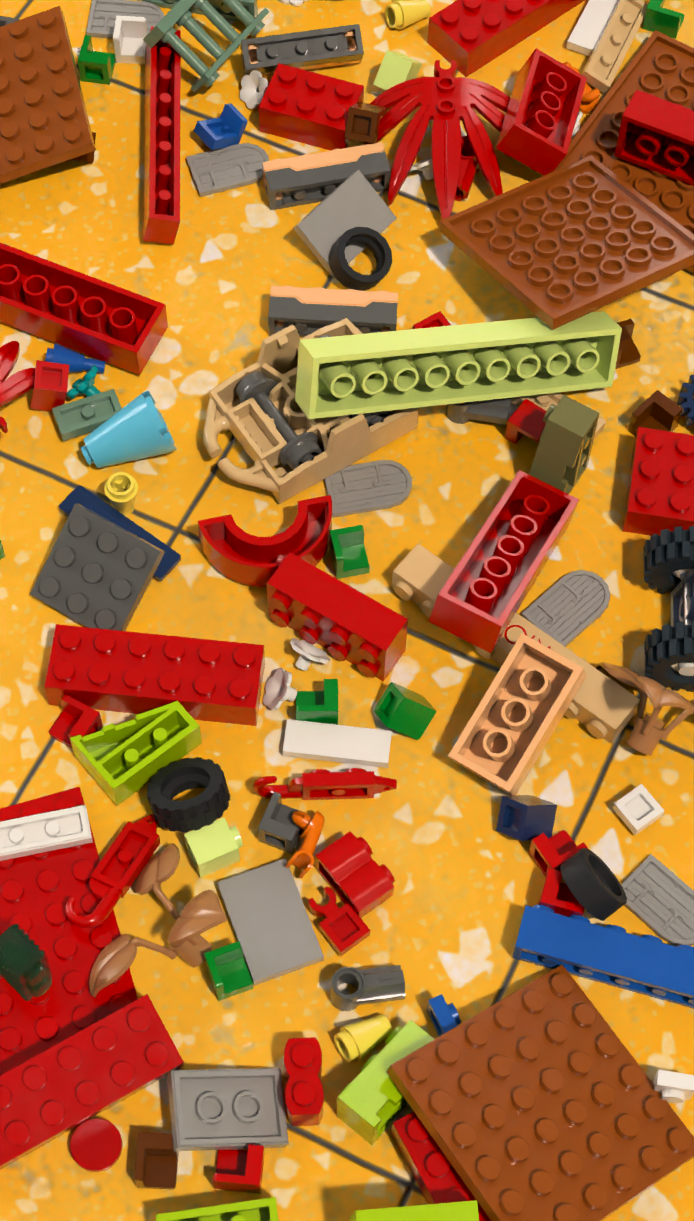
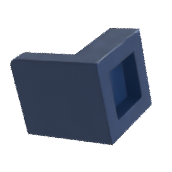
(526, 817)

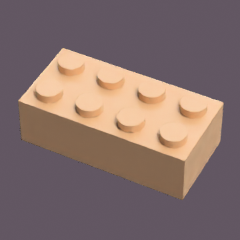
(518, 714)

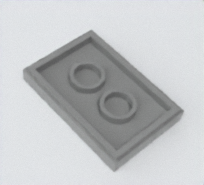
(348, 206)
(270, 921)
(227, 1109)

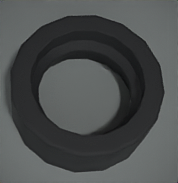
(375, 243)
(593, 884)

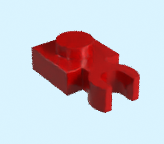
(340, 925)

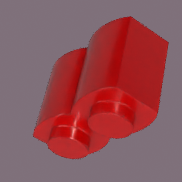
(354, 874)
(303, 1074)

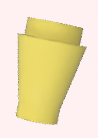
(404, 13)
(122, 492)
(361, 1037)

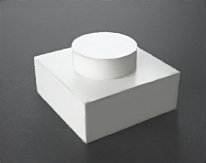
(638, 809)
(674, 1086)

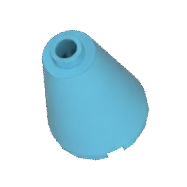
(129, 435)

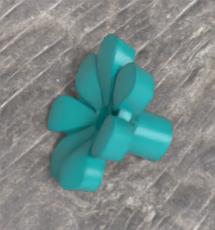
(84, 386)

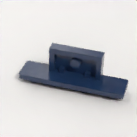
(86, 498)

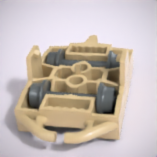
(263, 417)

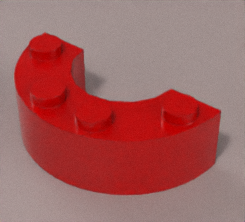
(254, 558)

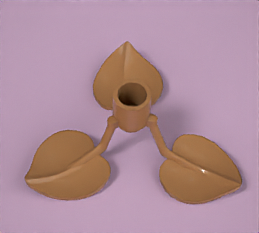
(649, 728)
(184, 938)

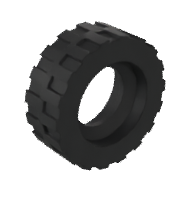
(194, 812)

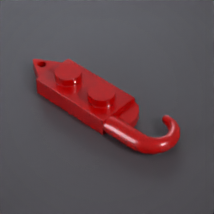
(327, 785)
(118, 870)

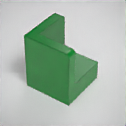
(662, 19)
(94, 65)
(348, 552)
(319, 705)
(404, 711)
(228, 971)

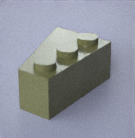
(565, 444)

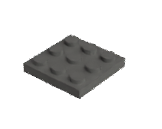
(97, 571)

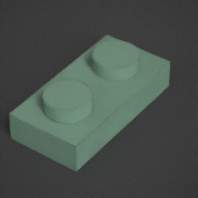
(85, 414)

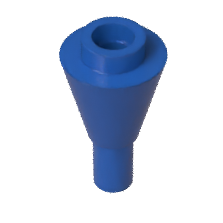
(76, 361)

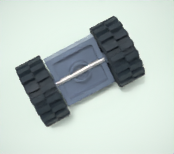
(671, 569)

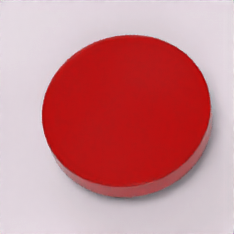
(96, 1145)

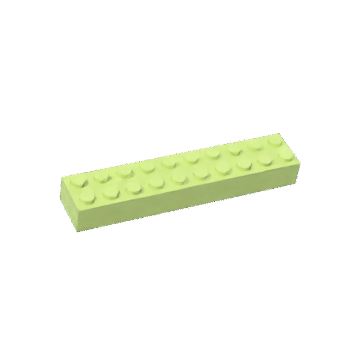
(454, 364)

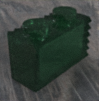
(24, 963)

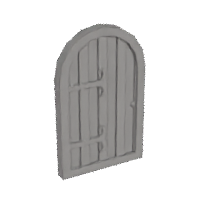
(104, 12)
(227, 168)
(368, 487)
(570, 606)
(661, 901)

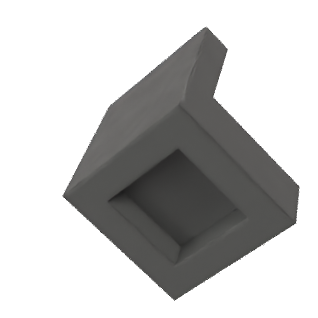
(278, 827)

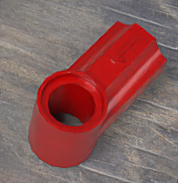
(468, 169)

